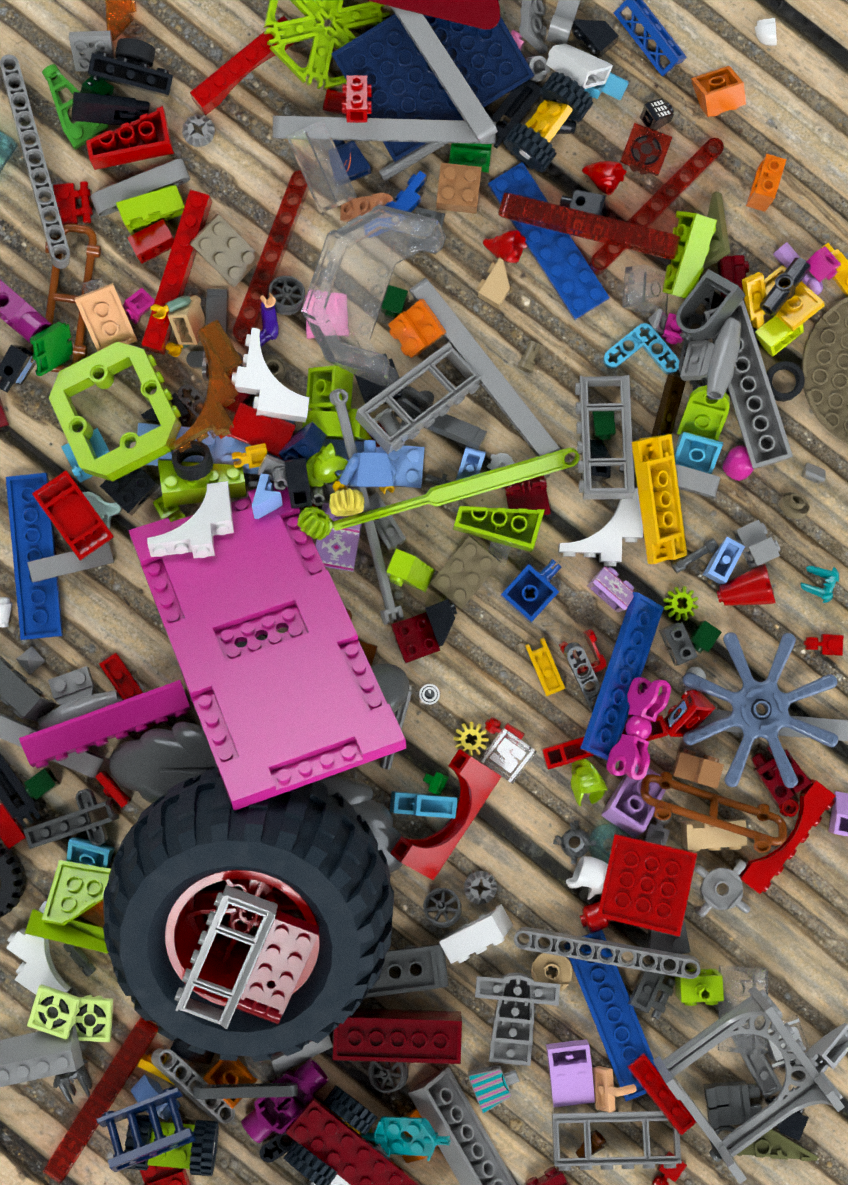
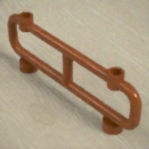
(93, 250)
(663, 811)

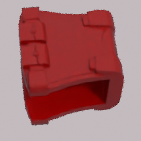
(600, 662)

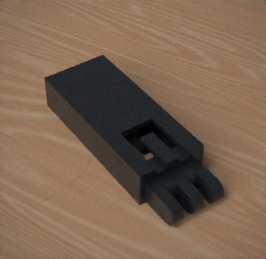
(107, 108)
(516, 108)
(10, 785)

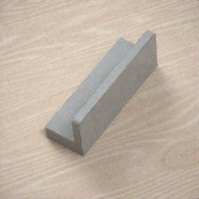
(282, 1062)

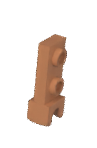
(362, 205)

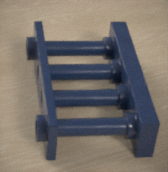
(161, 1143)

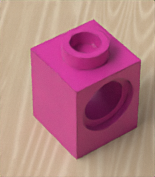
(823, 264)

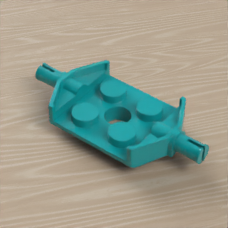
(394, 1141)

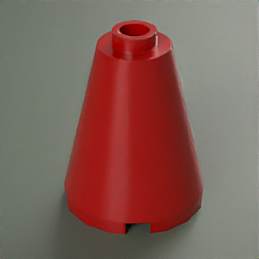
(748, 589)

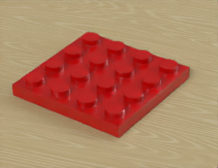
(647, 885)

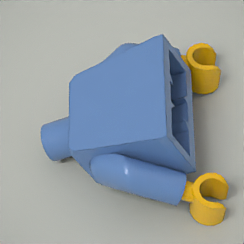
(368, 470)

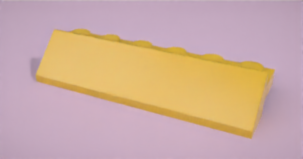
(659, 498)

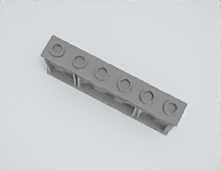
(427, 418)
(583, 446)
(245, 901)
(607, 1162)

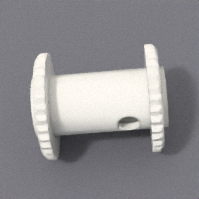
(388, 421)

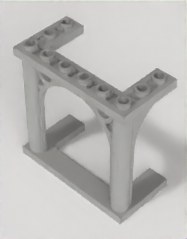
(811, 1090)

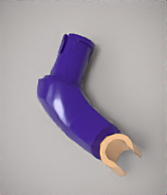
(269, 320)

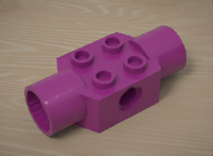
(20, 314)
(279, 1112)

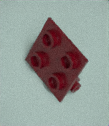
(528, 495)
(415, 637)

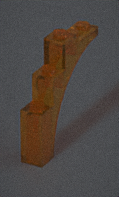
(221, 359)

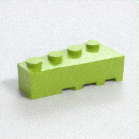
(687, 267)
(183, 492)
(502, 525)

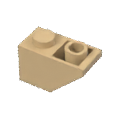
(496, 286)

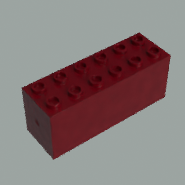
(399, 1036)

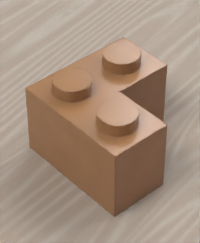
(696, 769)

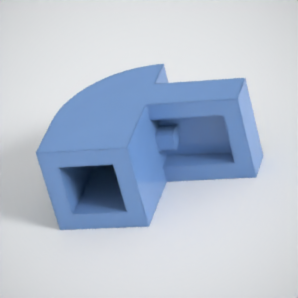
(148, 1088)

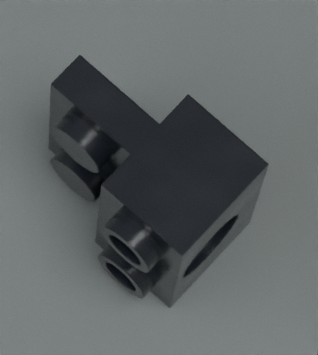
(131, 490)

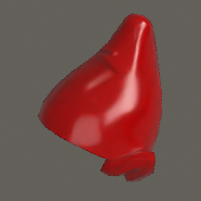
(605, 175)
(507, 246)

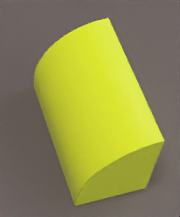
(776, 335)

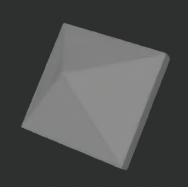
(658, 321)
(30, 660)

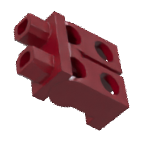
(771, 779)

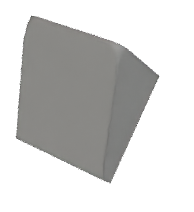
(814, 473)

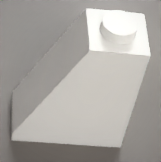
(578, 65)

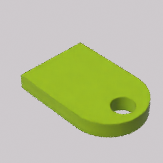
(704, 415)

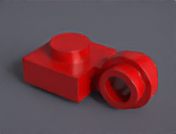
(829, 644)
(493, 726)
(672, 1173)

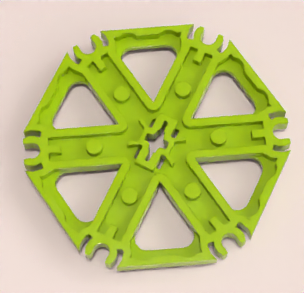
(323, 37)

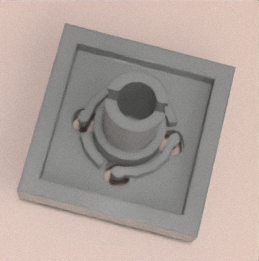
(89, 43)

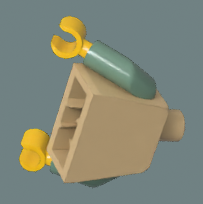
(185, 318)

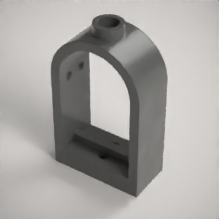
(697, 295)

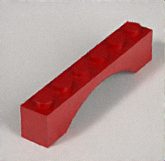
(222, 81)
(570, 751)
(812, 804)

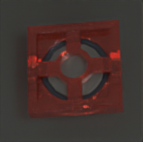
(645, 152)

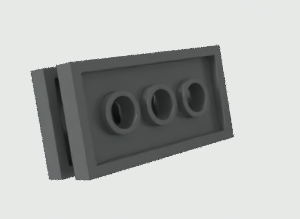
(432, 973)

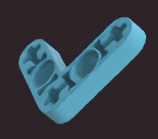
(639, 342)

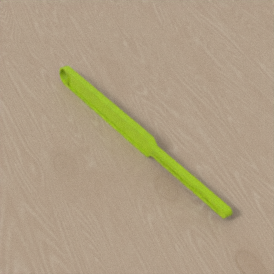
(470, 486)

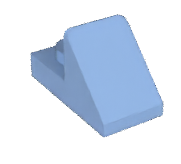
(470, 463)
(265, 498)

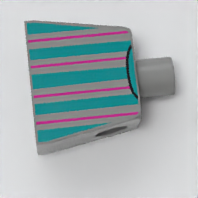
(491, 1085)

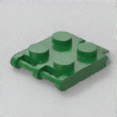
(51, 347)

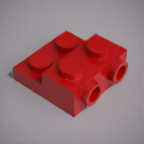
(165, 1176)

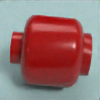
(590, 920)

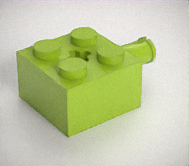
(704, 988)

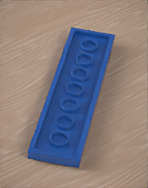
(552, 249)
(32, 540)
(625, 664)
(612, 1014)

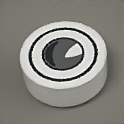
(429, 694)

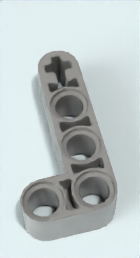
(563, 21)

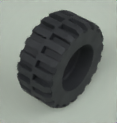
(11, 880)

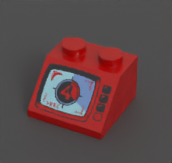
(688, 713)

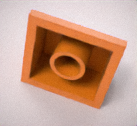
(719, 91)

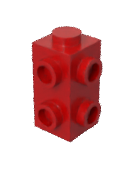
(356, 104)

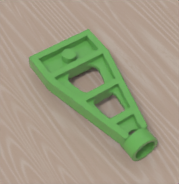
(80, 131)

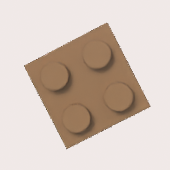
(458, 188)

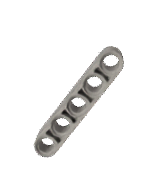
(152, 180)
(693, 481)
(184, 1082)

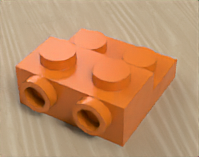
(416, 329)

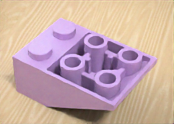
(570, 1073)

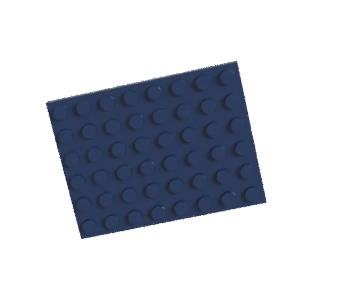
(406, 85)

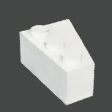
(476, 935)

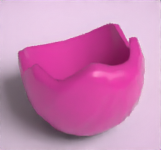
(737, 463)

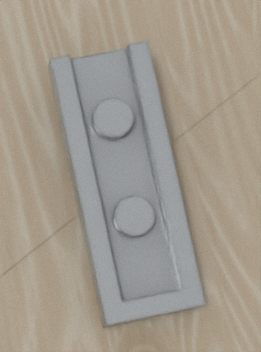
(386, 526)

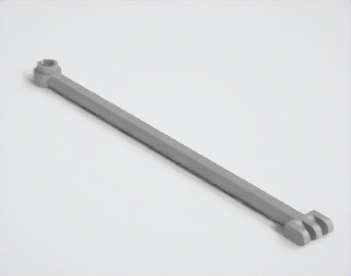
(391, 613)

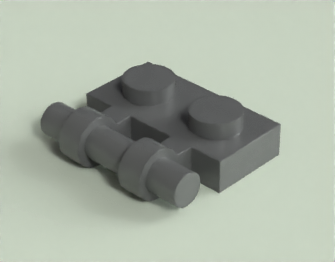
(646, 991)

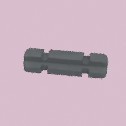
(80, 959)

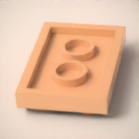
(105, 317)

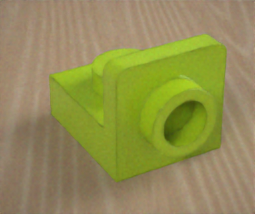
(173, 513)

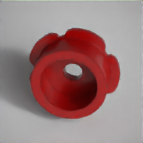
(794, 806)

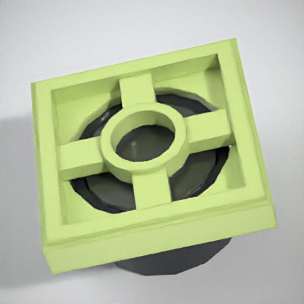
(55, 1011)
(93, 1017)

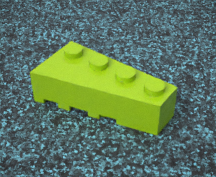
(409, 570)

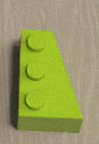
(150, 208)
(330, 425)

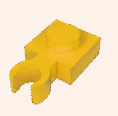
(253, 456)

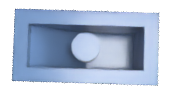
(724, 561)

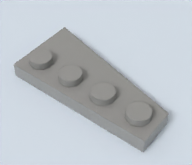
(531, 24)

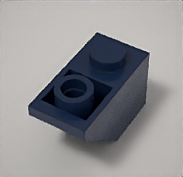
(304, 443)

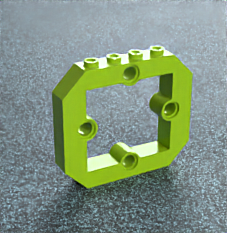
(84, 375)

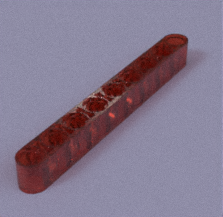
(662, 198)
(589, 226)
(270, 247)
(100, 1100)

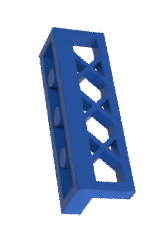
(656, 31)

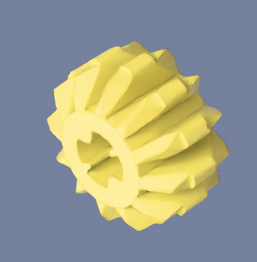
(346, 502)
(469, 746)

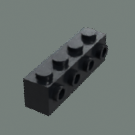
(129, 74)

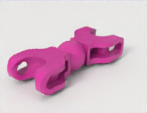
(633, 747)

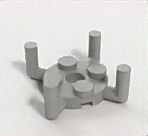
(709, 888)

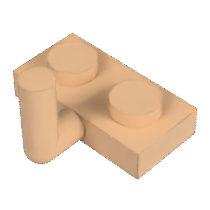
(605, 1090)

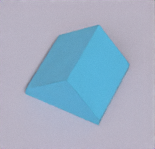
(697, 452)
(84, 852)

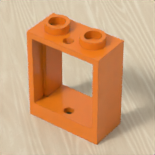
(767, 181)

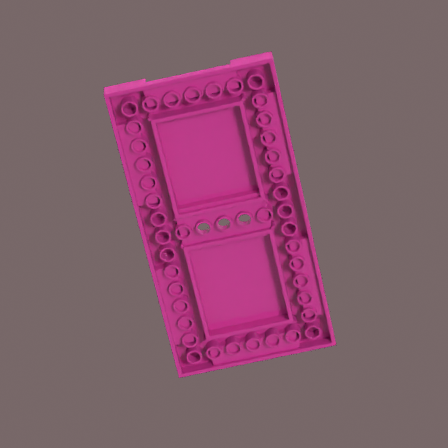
(280, 704)

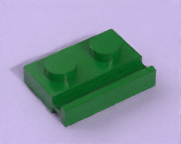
(471, 155)

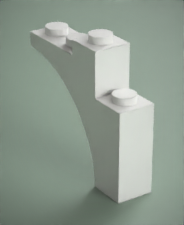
(256, 379)
(624, 524)
(197, 533)
(39, 963)

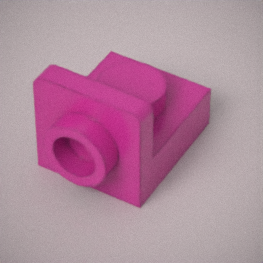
(138, 305)
(672, 330)

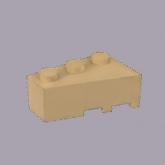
(699, 836)

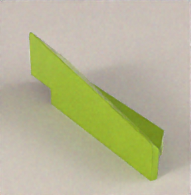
(73, 933)

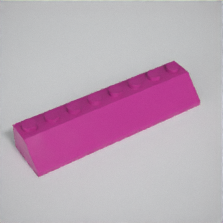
(105, 724)

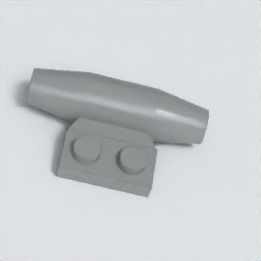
(714, 360)
(76, 697)

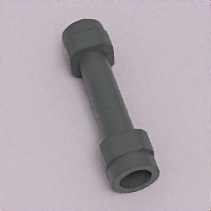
(709, 547)

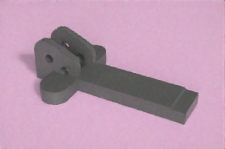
(215, 309)
(417, 402)
(73, 823)

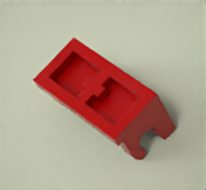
(151, 241)

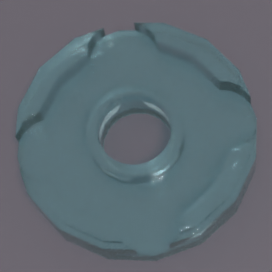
(600, 834)

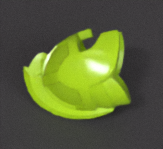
(323, 466)
(587, 780)

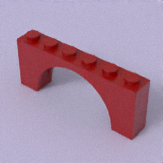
(431, 853)

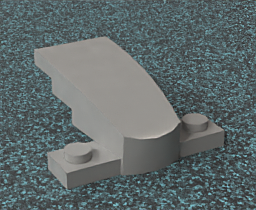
(514, 1013)

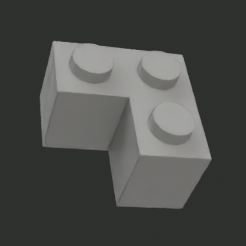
(757, 546)

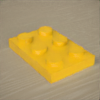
(800, 306)

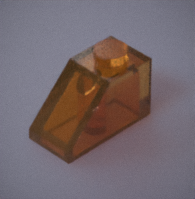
(119, 15)

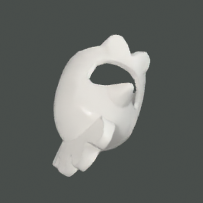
(589, 873)

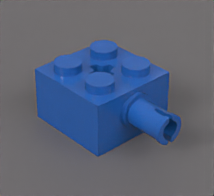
(539, 583)

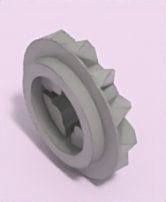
(197, 139)
(473, 880)

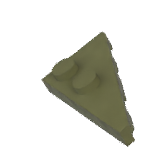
(719, 243)
(778, 1147)

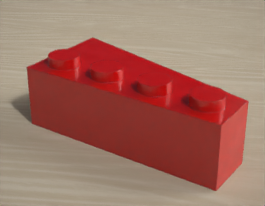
(132, 142)

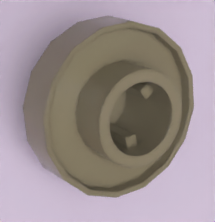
(275, 366)
(794, 505)

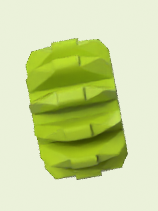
(315, 522)
(688, 603)

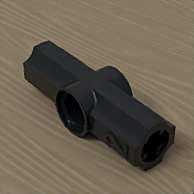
(792, 277)

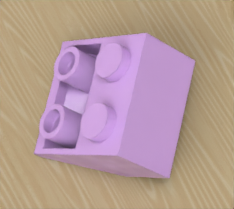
(839, 815)

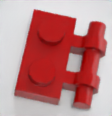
(66, 202)

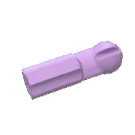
(786, 255)

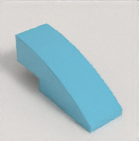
(423, 804)

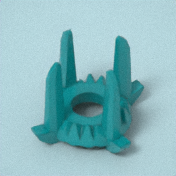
(830, 578)

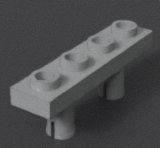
(277, 473)

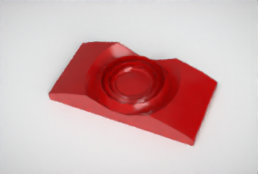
(73, 515)

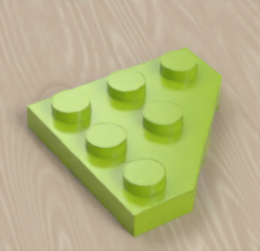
(74, 891)

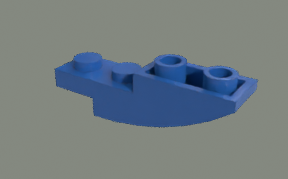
(409, 199)

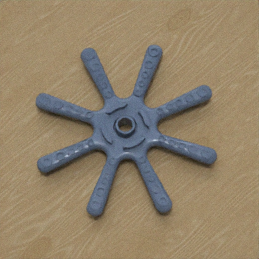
(745, 714)

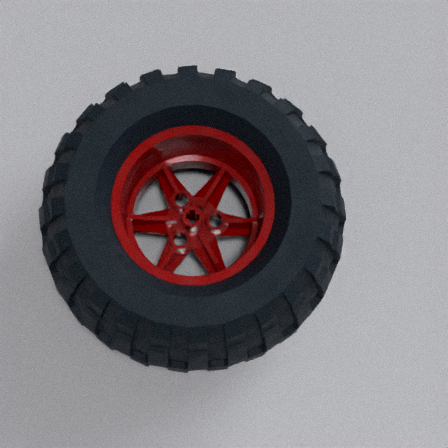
(287, 849)

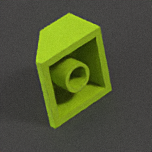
(325, 380)

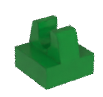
(436, 782)

